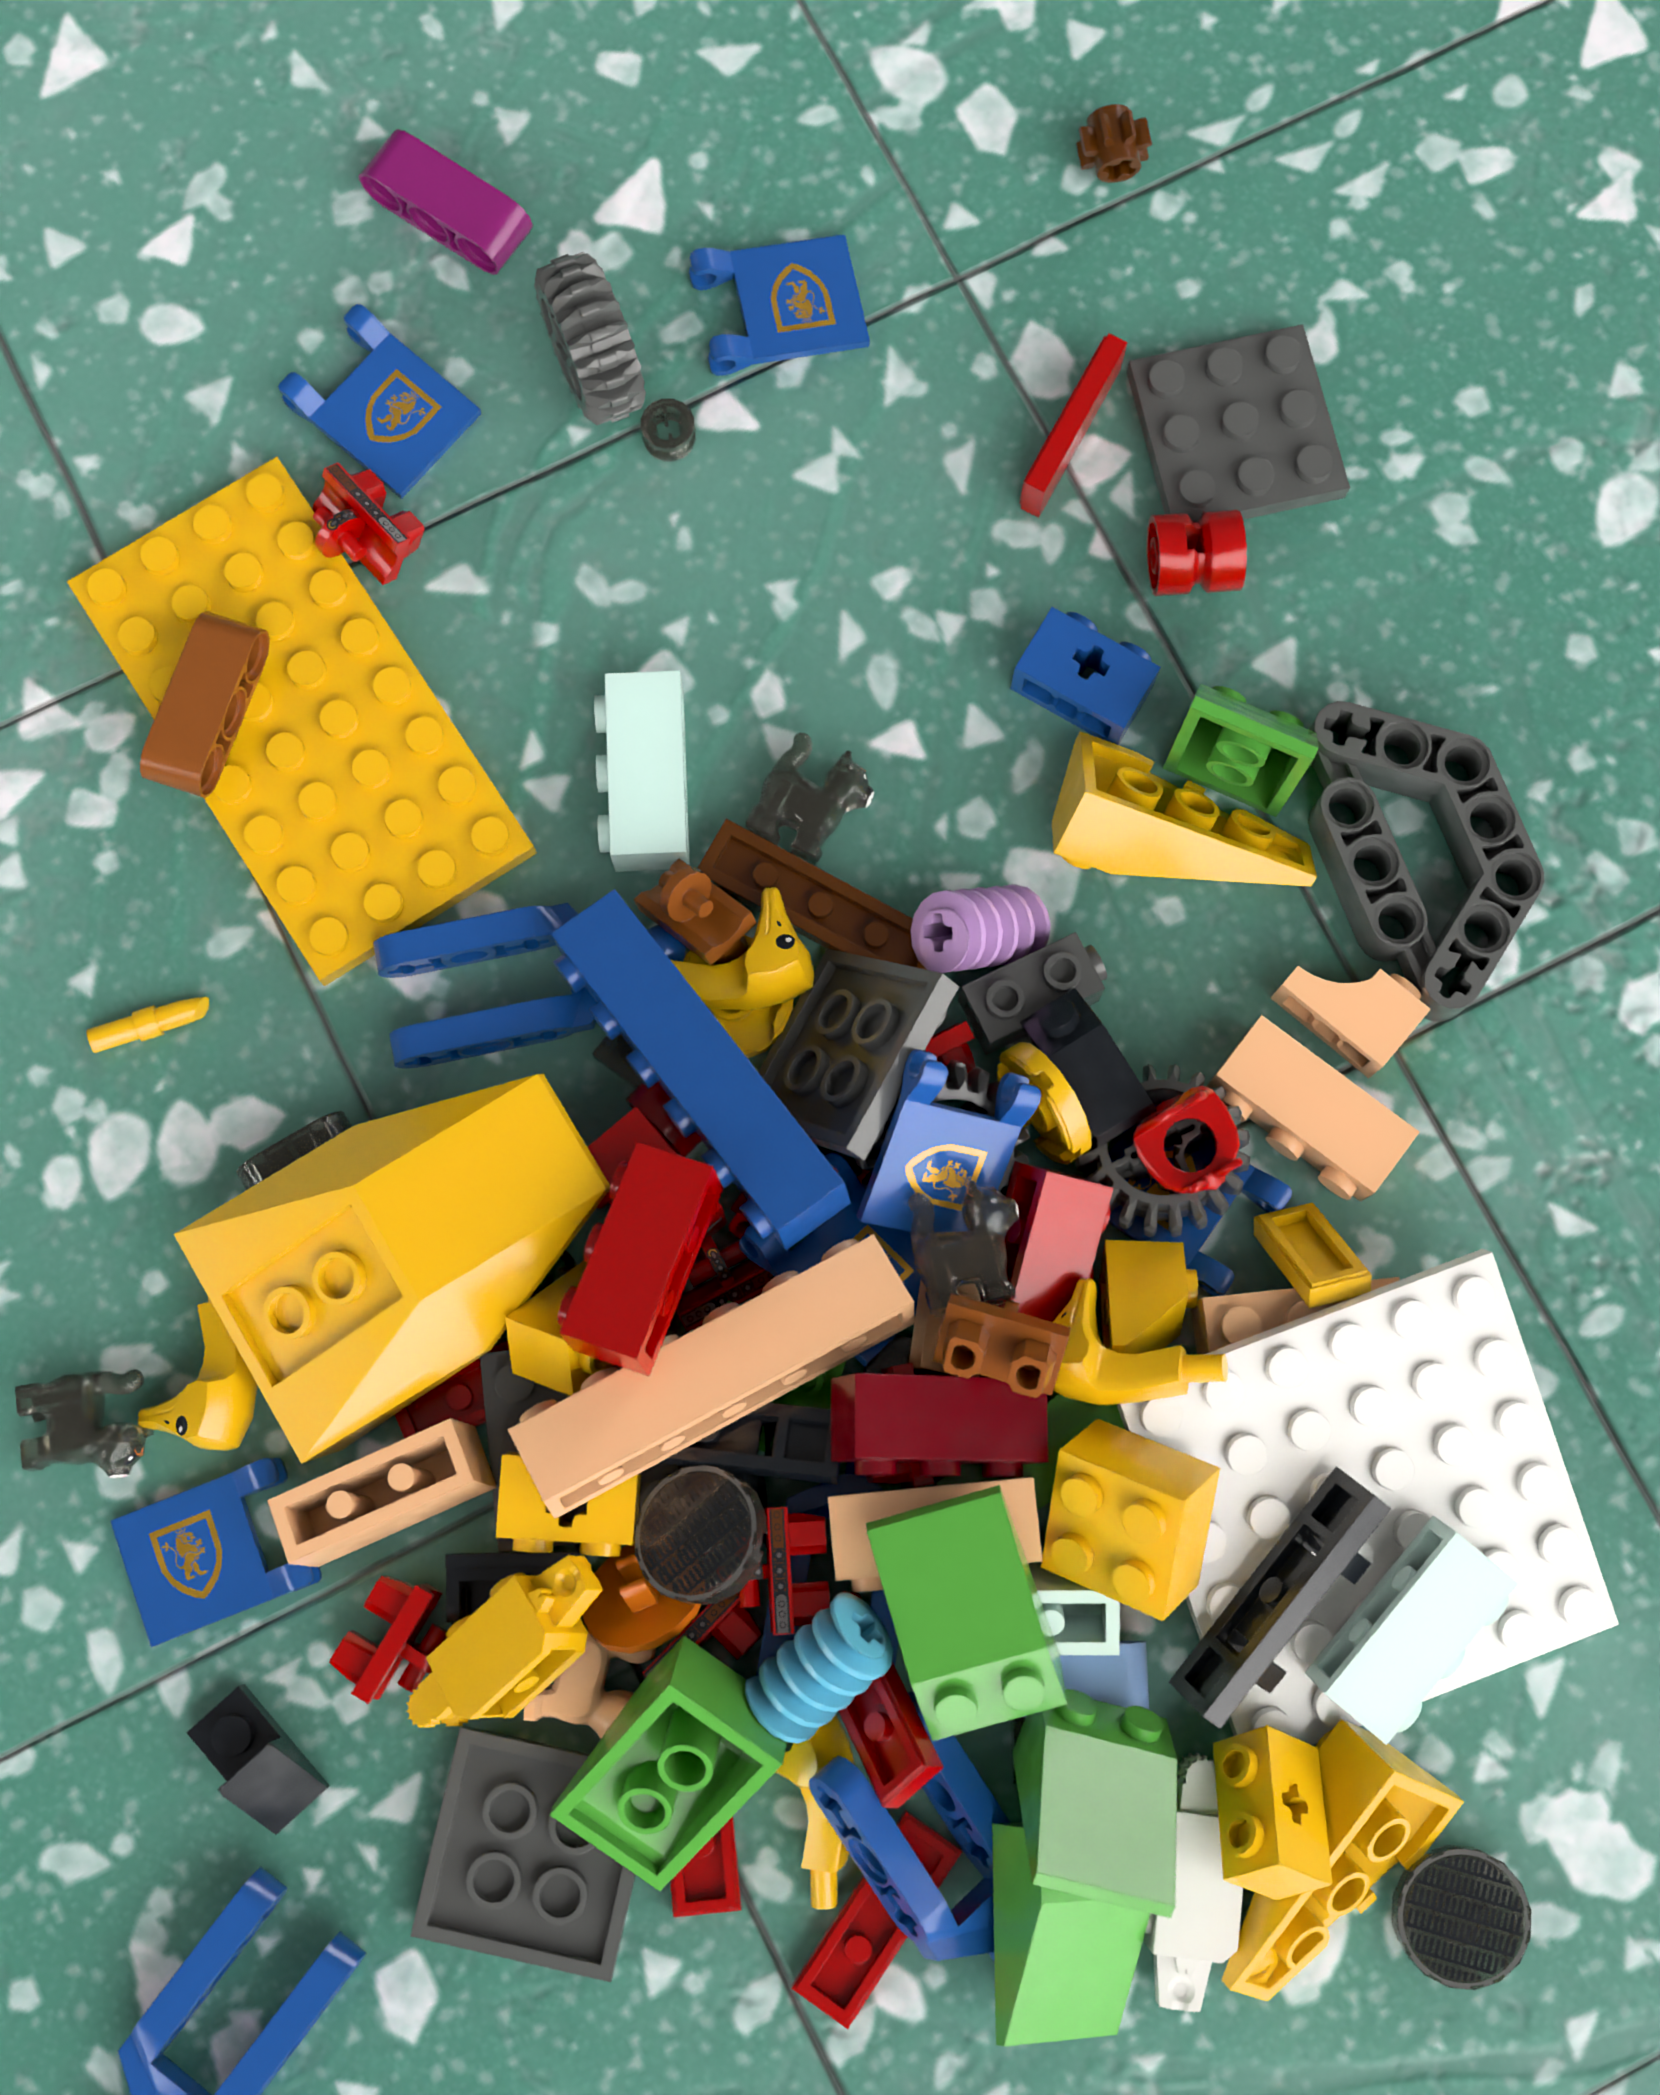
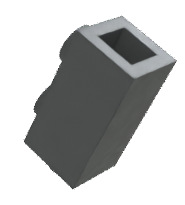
(1017, 990)

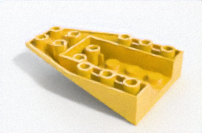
(393, 1254)

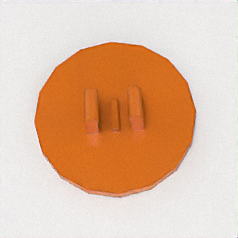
(630, 1611)

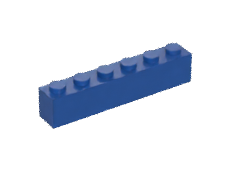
(701, 1071)

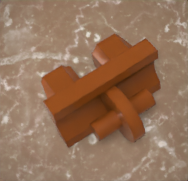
(698, 914)
(1001, 1345)

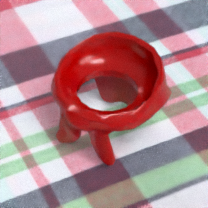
(1198, 1104)

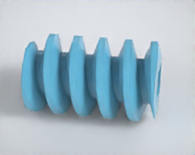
(820, 1670)

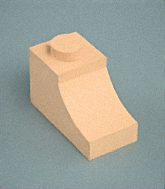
(1357, 1019)

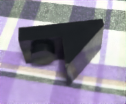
(258, 1760)

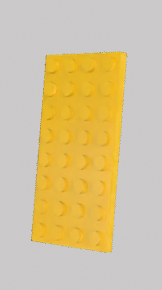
(346, 766)

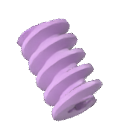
(978, 927)

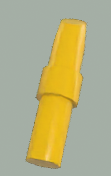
(146, 1023)

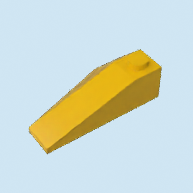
(1138, 824)
(1376, 1815)

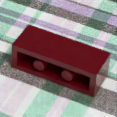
(935, 1424)

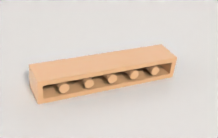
(713, 1374)

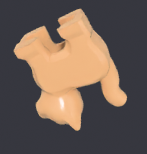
(579, 1691)

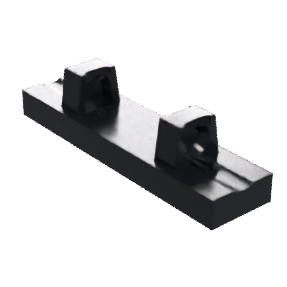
(794, 1445)
(1280, 1597)

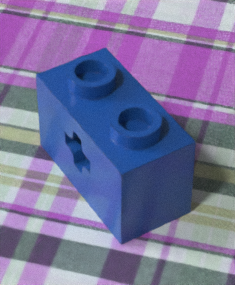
(1104, 701)

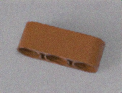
(204, 704)

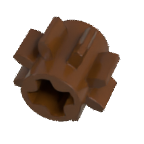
(1113, 143)

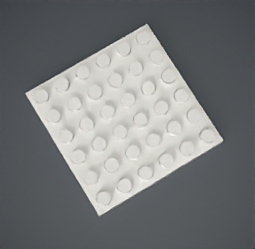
(1429, 1411)

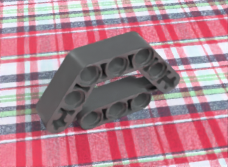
(1346, 780)

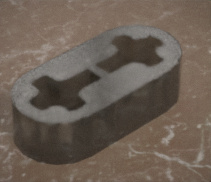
(292, 1148)

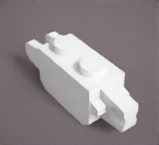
(1206, 1908)

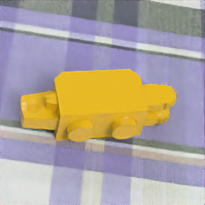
(508, 1647)

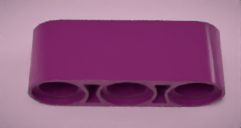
(445, 201)

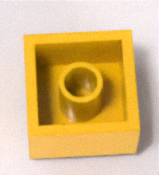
(1129, 1518)

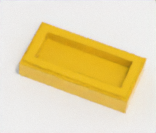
(1312, 1255)

